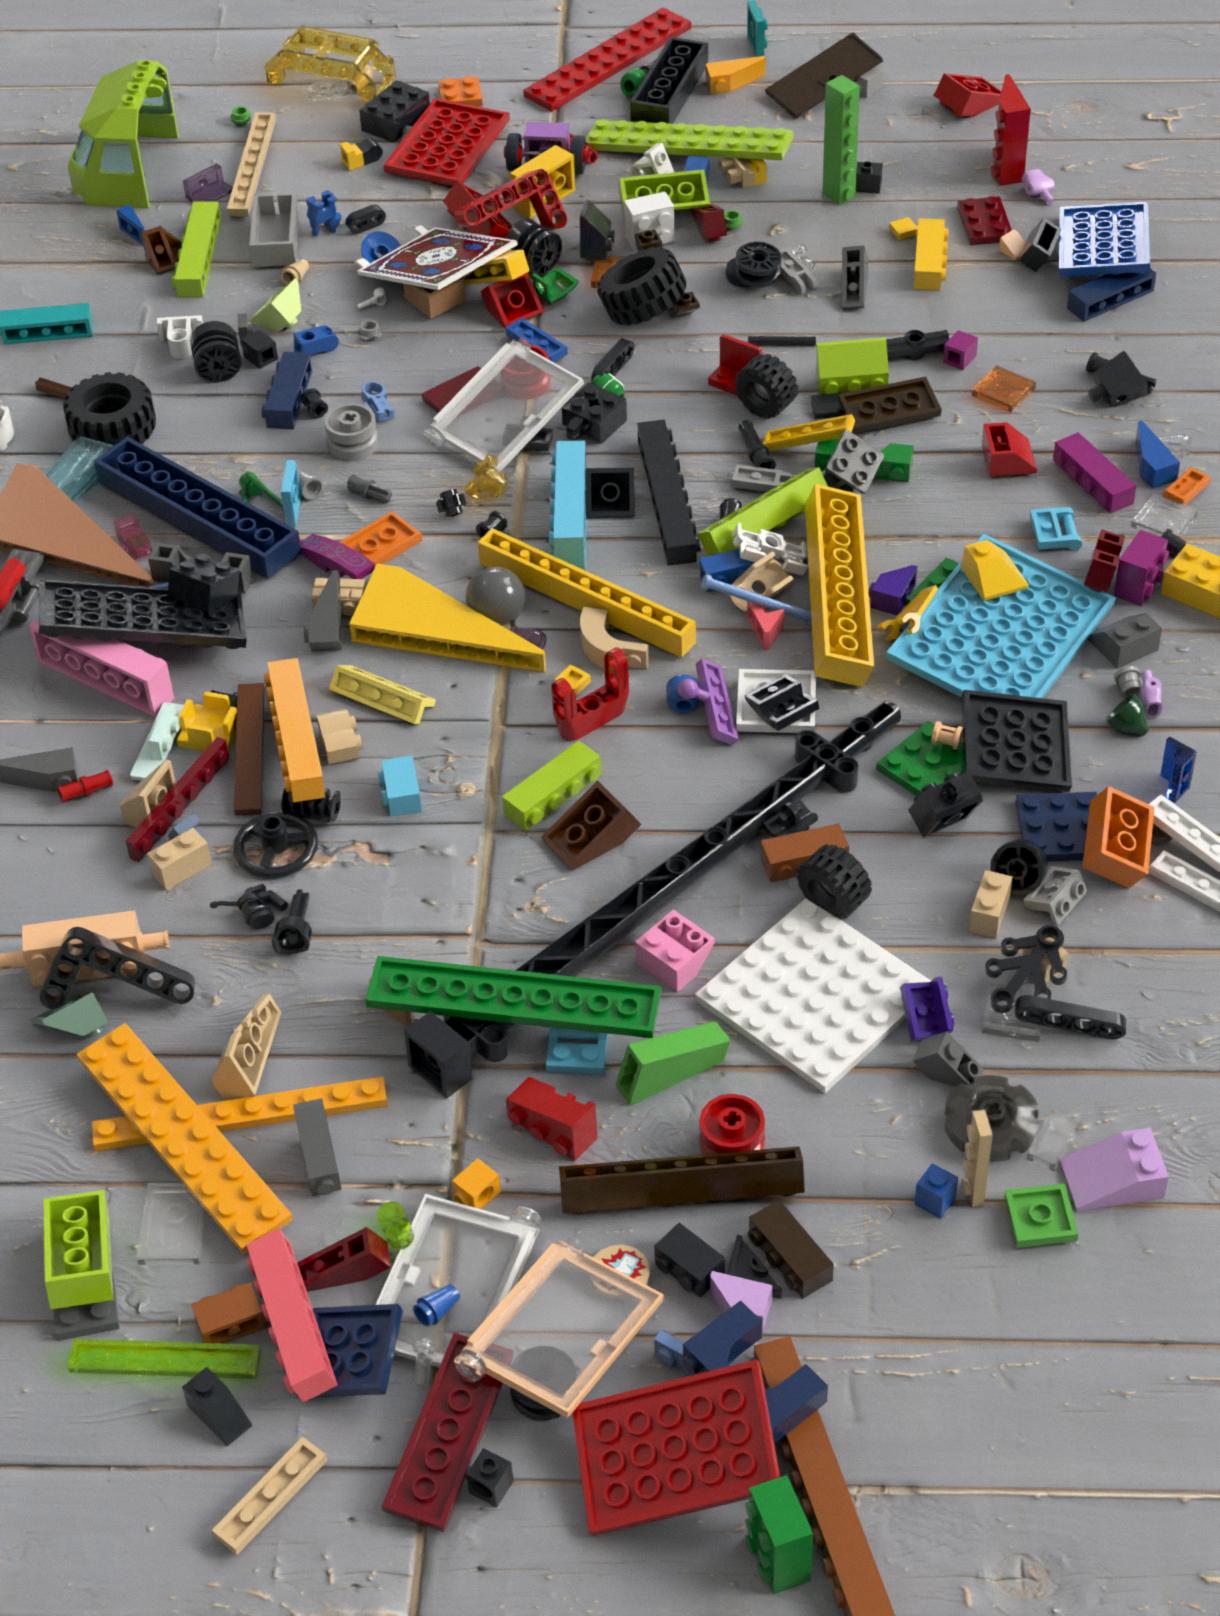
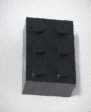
(393, 110)

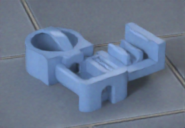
(378, 402)

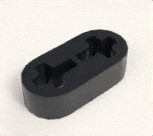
(367, 219)

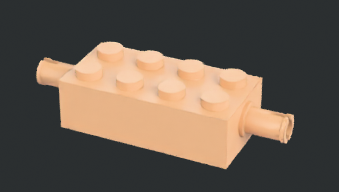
(43, 940)

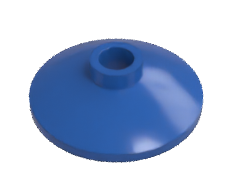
(376, 243)

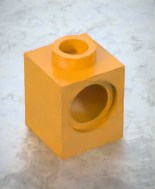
(476, 1185)

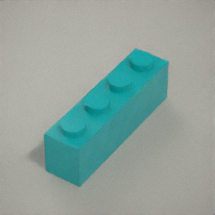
(46, 323)

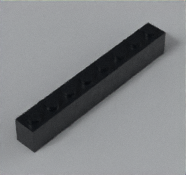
(666, 492)

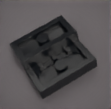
(781, 702)

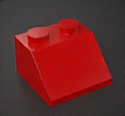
(512, 300)

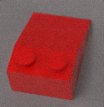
(967, 94)

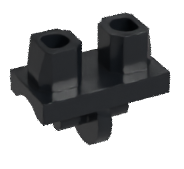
(790, 820)

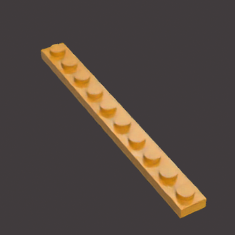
(256, 1110)

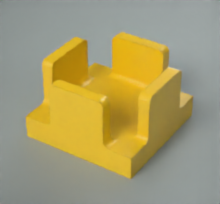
(205, 722)

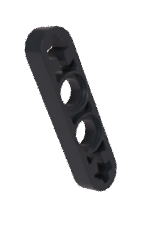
(1039, 1011)

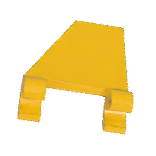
(910, 613)

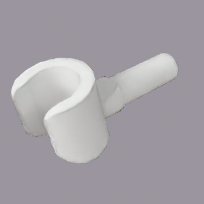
(379, 298)

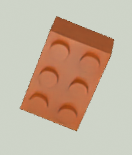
(1118, 837)

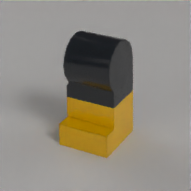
(360, 153)

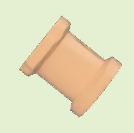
(947, 735)

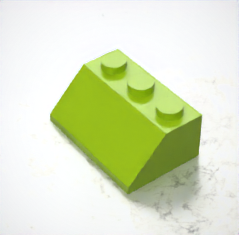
(851, 365)

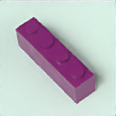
(1094, 472)

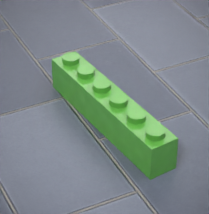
(840, 139)

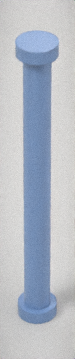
(708, 582)

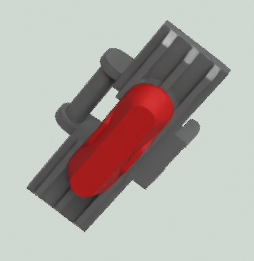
(16, 582)

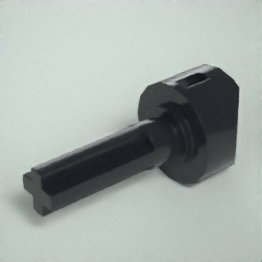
(293, 932)

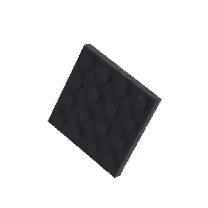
(1016, 740)

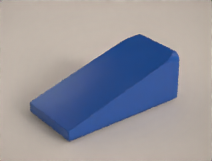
(130, 222)

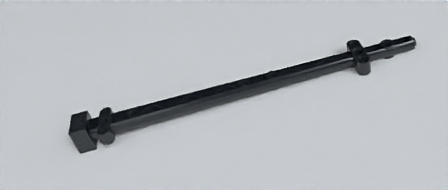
(444, 1049)

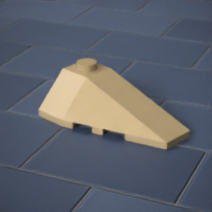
(247, 1051)

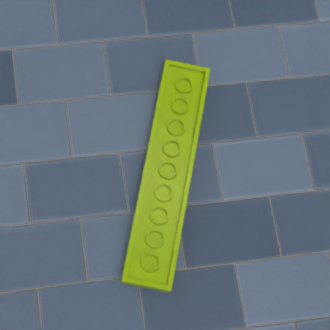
(690, 139)

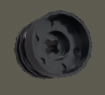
(539, 244)
(215, 351)

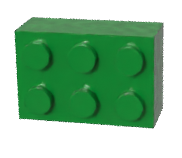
(779, 1535)

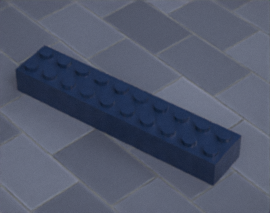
(197, 506)

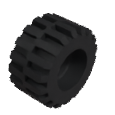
(766, 386)
(834, 881)

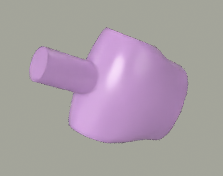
(1038, 184)
(1150, 694)

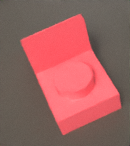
(765, 625)

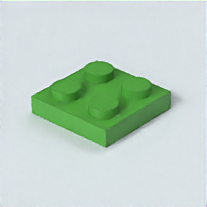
(1041, 1215)

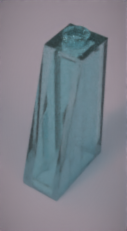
(75, 469)

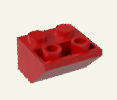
(1006, 450)

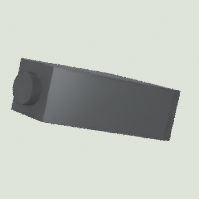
(317, 1147)

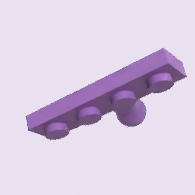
(715, 699)

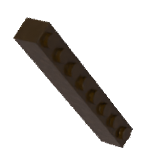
(681, 1180)

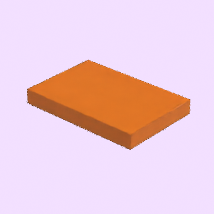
(384, 538)

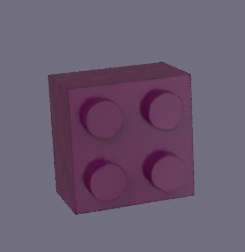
(1141, 568)

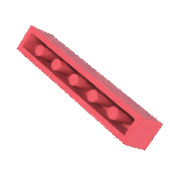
(290, 1315)

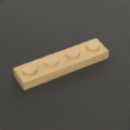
(978, 1158)
(269, 1495)

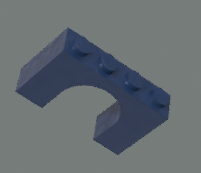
(733, 1334)

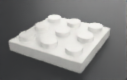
(751, 680)

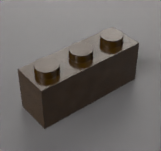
(790, 1249)

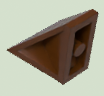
(160, 249)

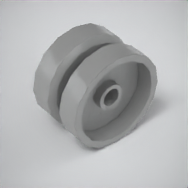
(351, 431)

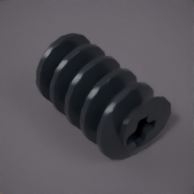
(321, 808)

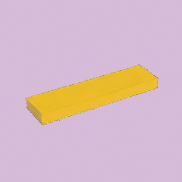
(808, 432)

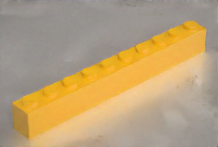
(582, 589)

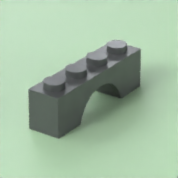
(167, 556)

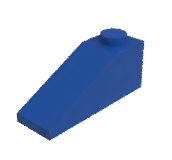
(1155, 460)

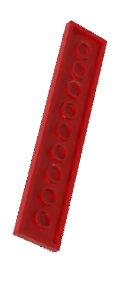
(606, 59)

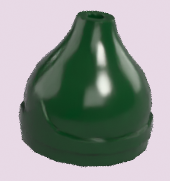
(1129, 716)

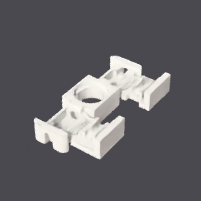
(754, 547)

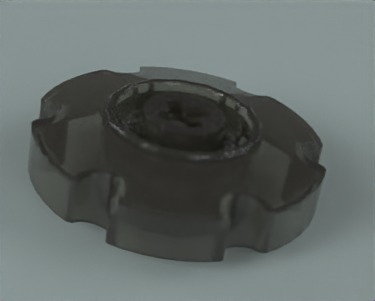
(1009, 1110)

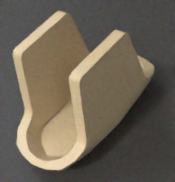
(767, 572)

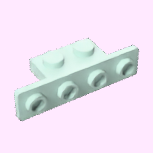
(158, 741)

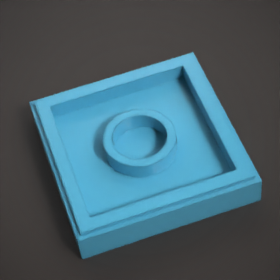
(291, 493)

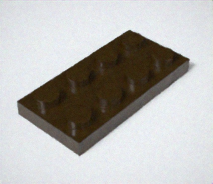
(890, 404)

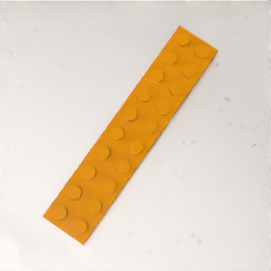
(184, 1137)

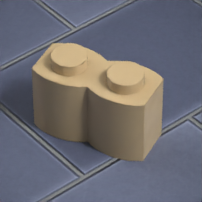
(338, 736)

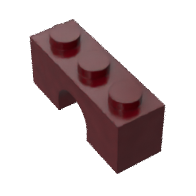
(1104, 561)

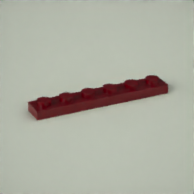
(177, 799)

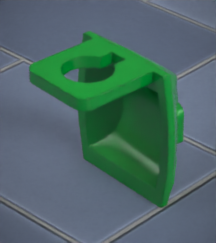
(554, 284)

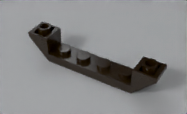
(687, 302)

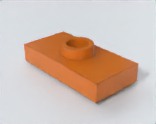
(1187, 486)

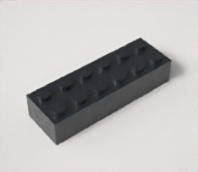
(669, 81)

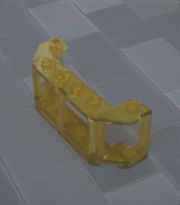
(292, 57)

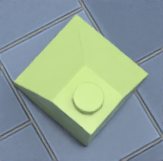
(280, 309)

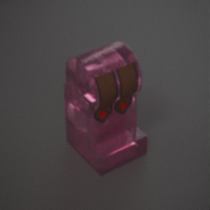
(132, 537)

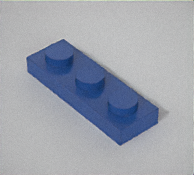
(537, 337)

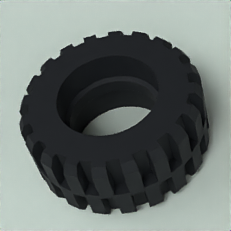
(641, 286)
(110, 409)

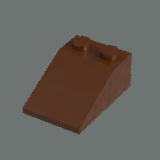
(590, 827)

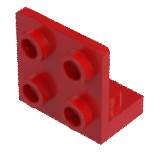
(733, 357)

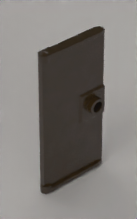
(807, 84)

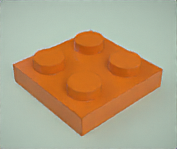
(461, 90)

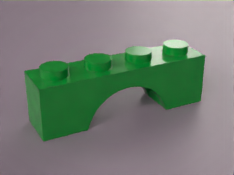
(894, 466)

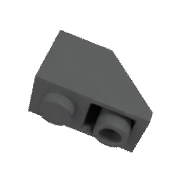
(946, 1060)

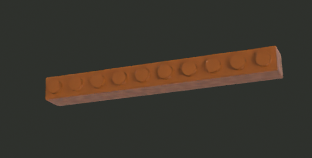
(826, 1498)

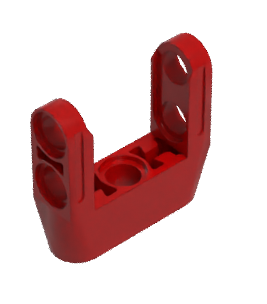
(598, 707)

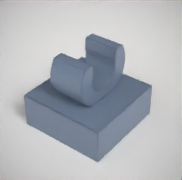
(190, 822)

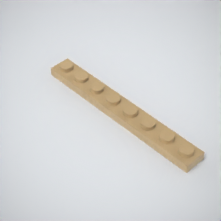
(251, 164)

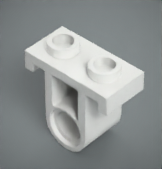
(653, 162)
(178, 333)

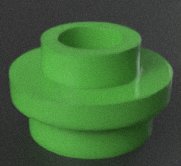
(240, 115)
(732, 219)

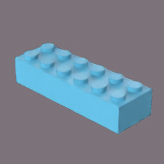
(568, 503)

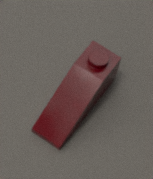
(710, 222)
(346, 1261)

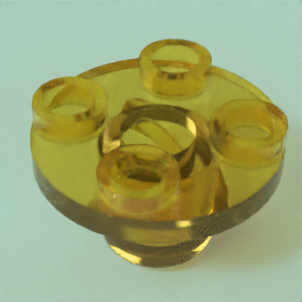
(487, 479)

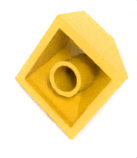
(991, 570)

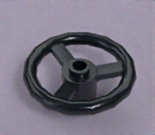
(276, 840)

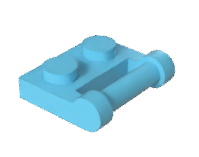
(1048, 531)
(573, 1057)

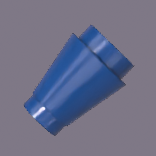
(435, 1305)

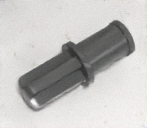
(369, 488)

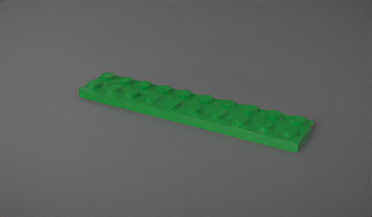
(514, 996)

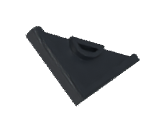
(748, 1266)

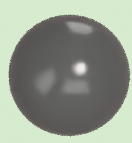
(496, 594)

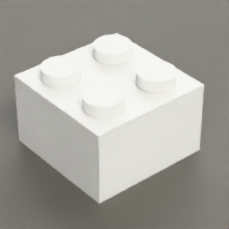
(649, 213)

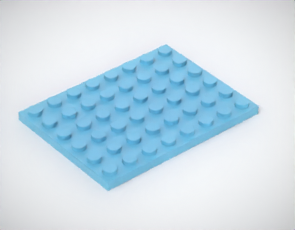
(1002, 643)

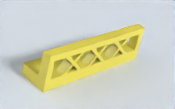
(380, 693)

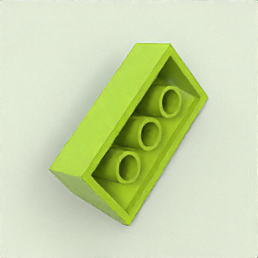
(684, 188)

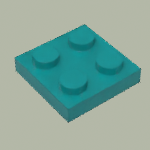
(756, 28)

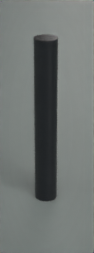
(782, 340)

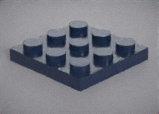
(1055, 823)
(359, 1346)

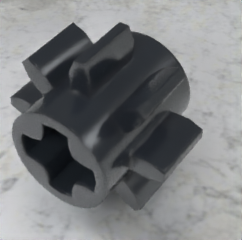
(451, 503)

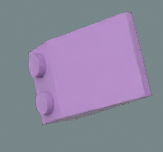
(1116, 1171)

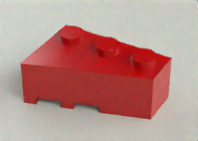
(553, 1117)

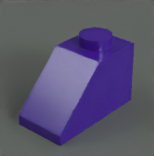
(892, 589)

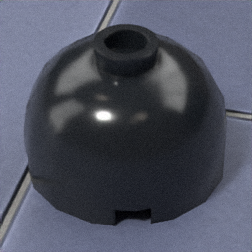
(1023, 862)

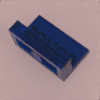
(1177, 768)

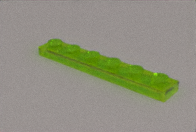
(163, 1358)

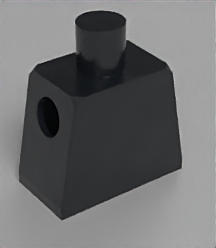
(1118, 382)

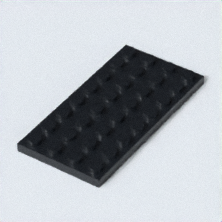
(136, 615)

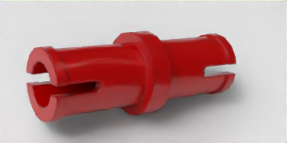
(85, 786)

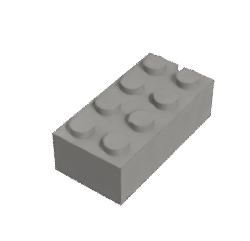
(272, 234)

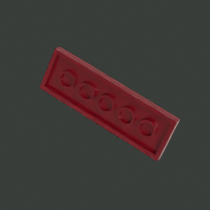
(442, 1444)

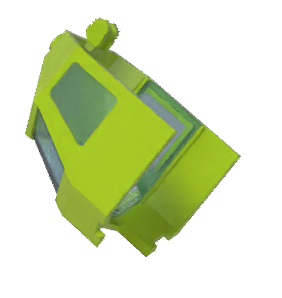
(107, 157)

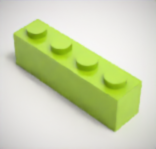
(552, 785)

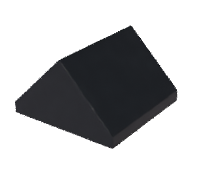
(610, 492)

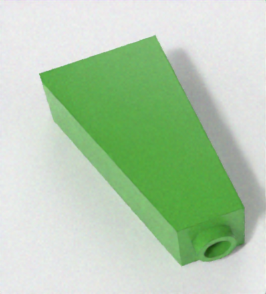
(669, 1059)

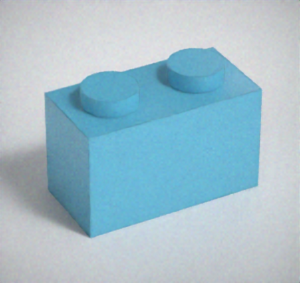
(401, 786)

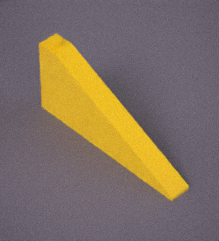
(417, 617)

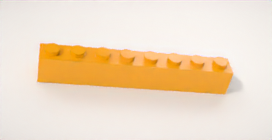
(293, 731)

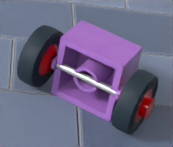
(540, 138)

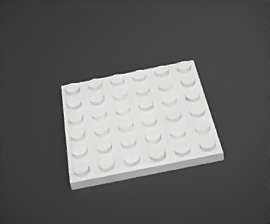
(812, 994)

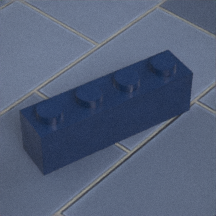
(1108, 293)
(288, 385)

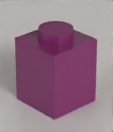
(960, 350)

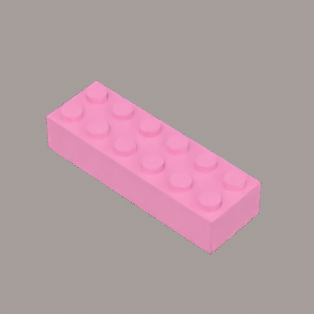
(108, 667)

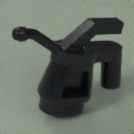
(254, 906)

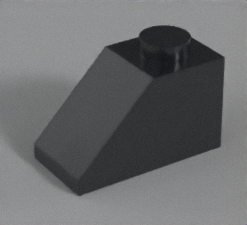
(216, 1406)

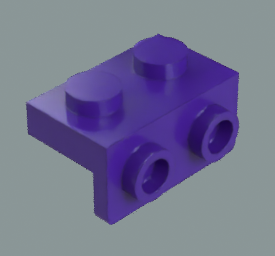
(926, 1008)

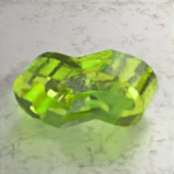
(392, 1213)

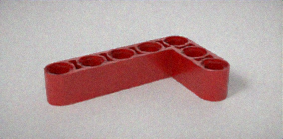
(512, 196)

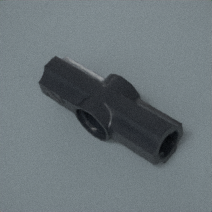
(916, 344)

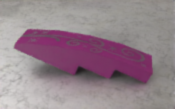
(334, 555)

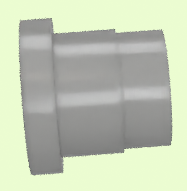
(310, 485)
(1128, 680)

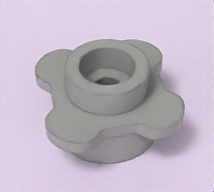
(369, 330)

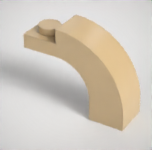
(597, 642)

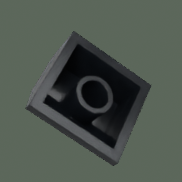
(595, 233)

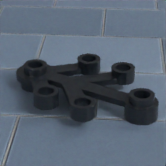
(1028, 965)

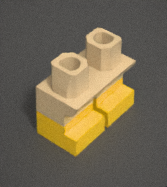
(744, 171)

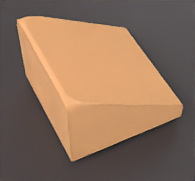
(1012, 244)

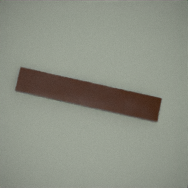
(249, 749)

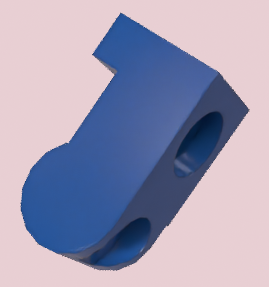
(315, 340)

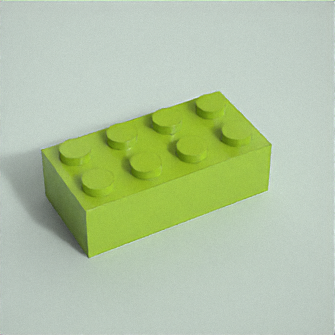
(77, 1249)

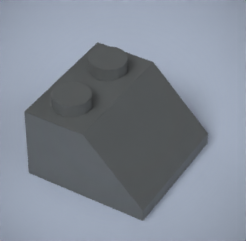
(1127, 639)

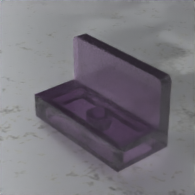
(206, 185)

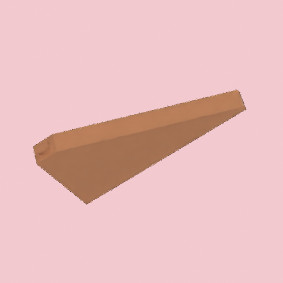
(46, 521)

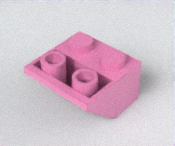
(673, 950)

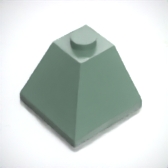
(77, 1016)

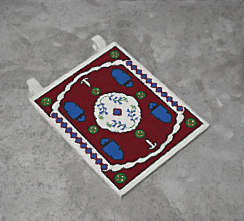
(435, 257)

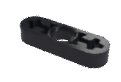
(614, 359)

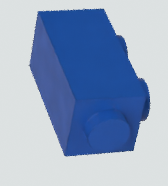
(723, 567)

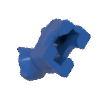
(323, 212)

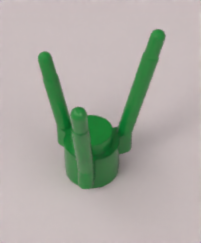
(253, 486)

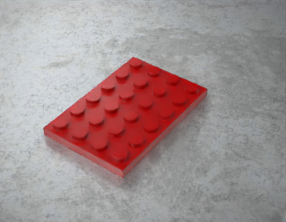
(446, 142)
(674, 1447)

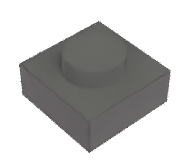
(244, 327)

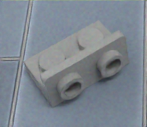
(1057, 893)

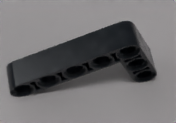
(112, 966)

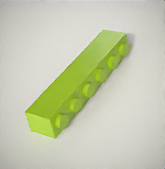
(197, 249)
(764, 512)

